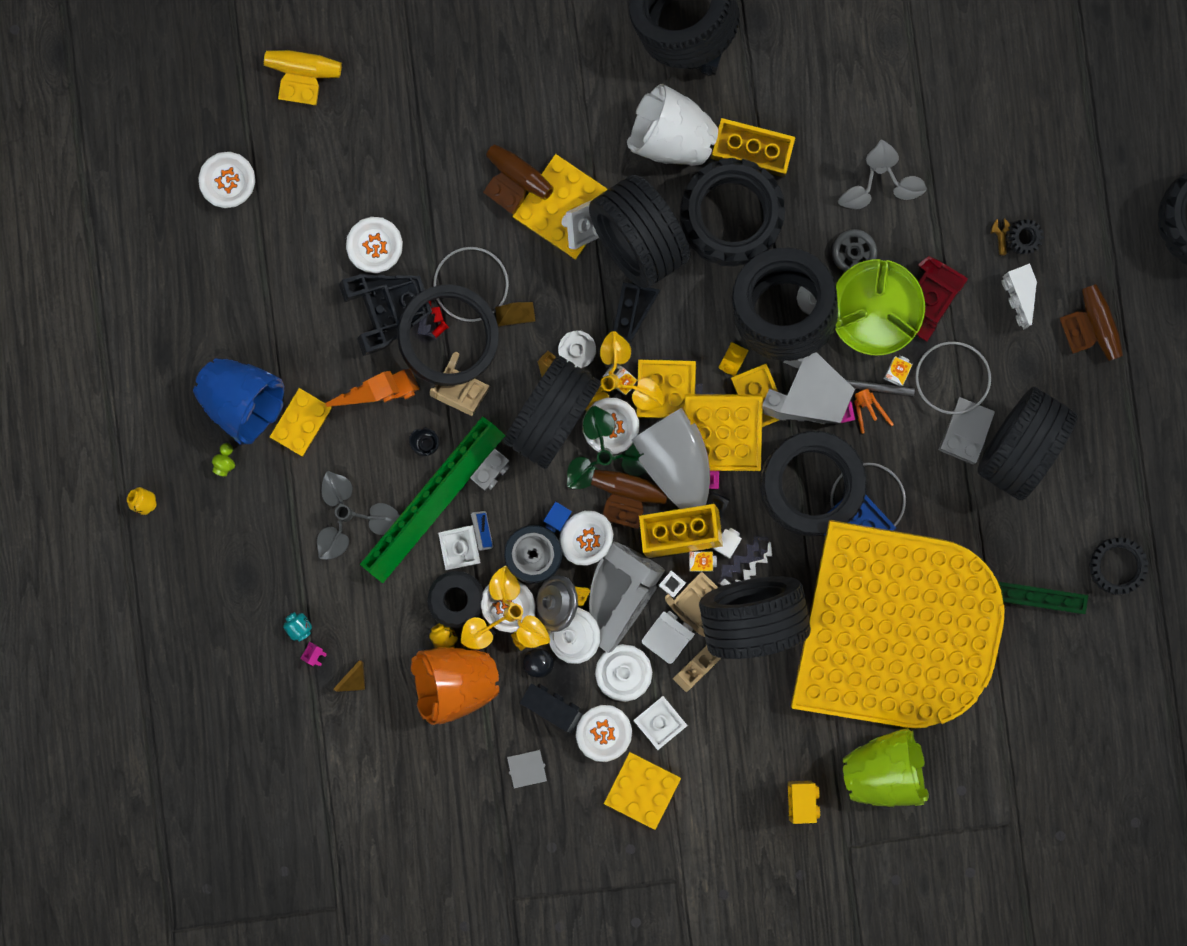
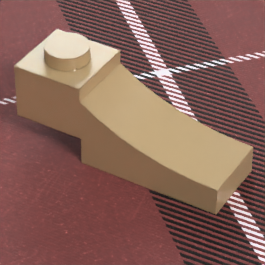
(695, 669)

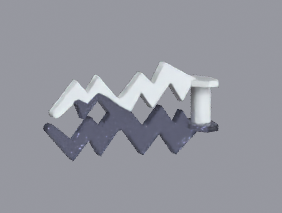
(727, 569)

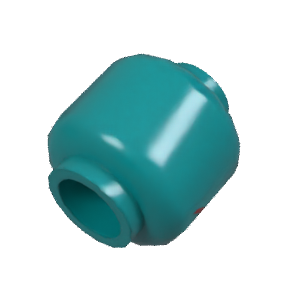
(297, 626)

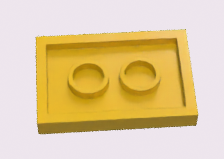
(756, 382)
(300, 422)

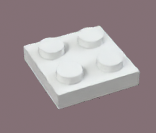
(660, 722)

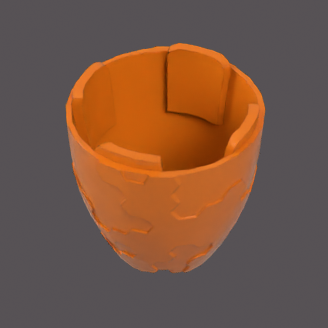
(453, 682)

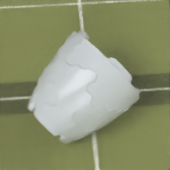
(672, 129)

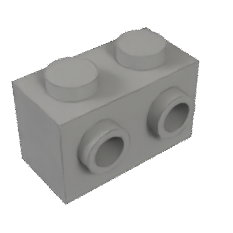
(490, 469)

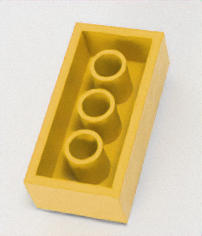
(762, 146)
(681, 531)

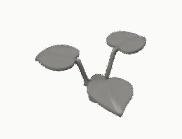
(880, 160)

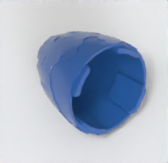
(239, 397)

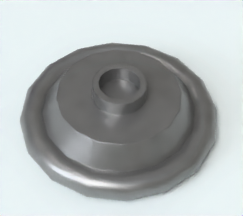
(556, 603)

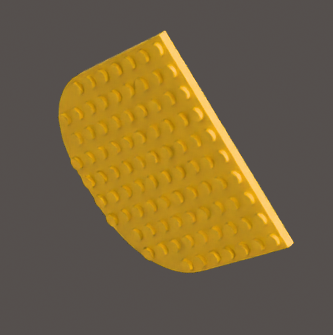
(898, 628)

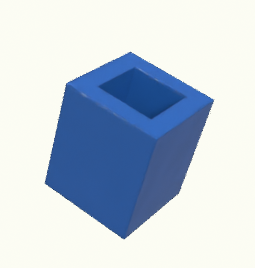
(557, 517)

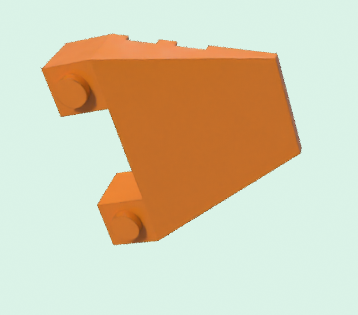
(380, 388)

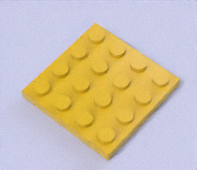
(570, 191)
(729, 429)

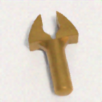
(1001, 235)

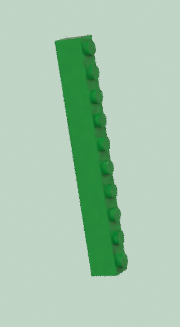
(432, 499)

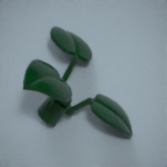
(599, 424)

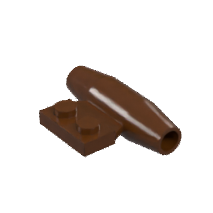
(516, 178)
(1093, 326)
(626, 496)

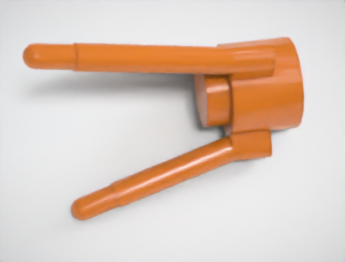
(865, 399)

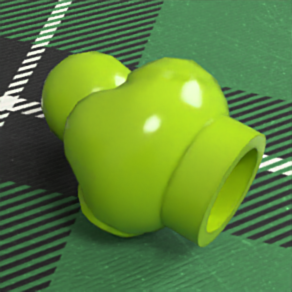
(222, 462)

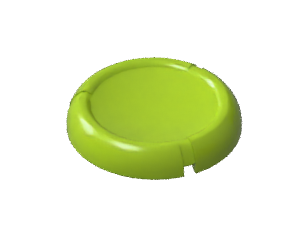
(879, 307)

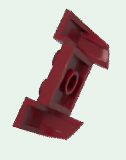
(940, 287)

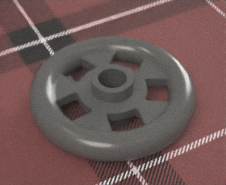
(843, 239)

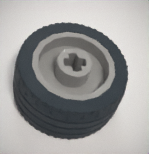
(533, 539)

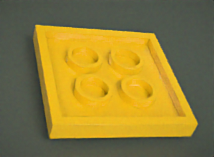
(674, 379)
(642, 790)

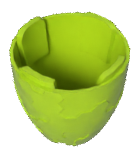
(887, 771)

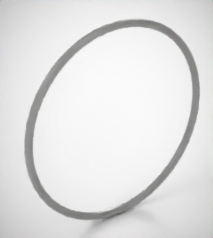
(471, 248)
(953, 412)
(888, 470)

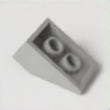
(966, 431)

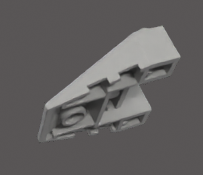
(815, 395)

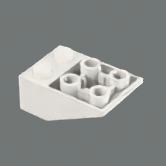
(1022, 289)

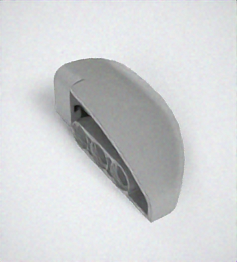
(676, 459)
(621, 591)

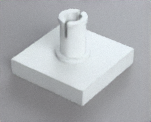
(579, 226)

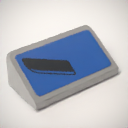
(482, 530)

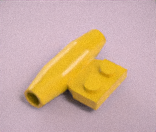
(301, 74)

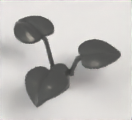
(335, 490)

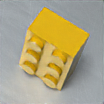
(802, 802)

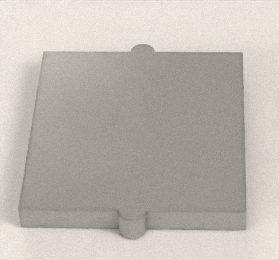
(527, 769)

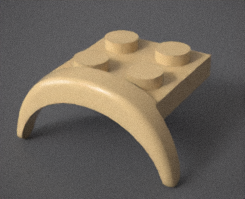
(464, 396)
(687, 602)

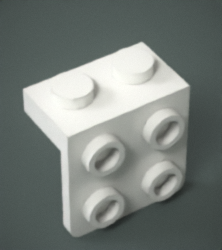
(668, 637)

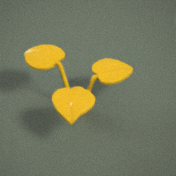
(618, 351)
(531, 630)

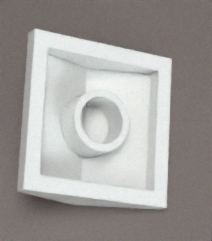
(459, 547)

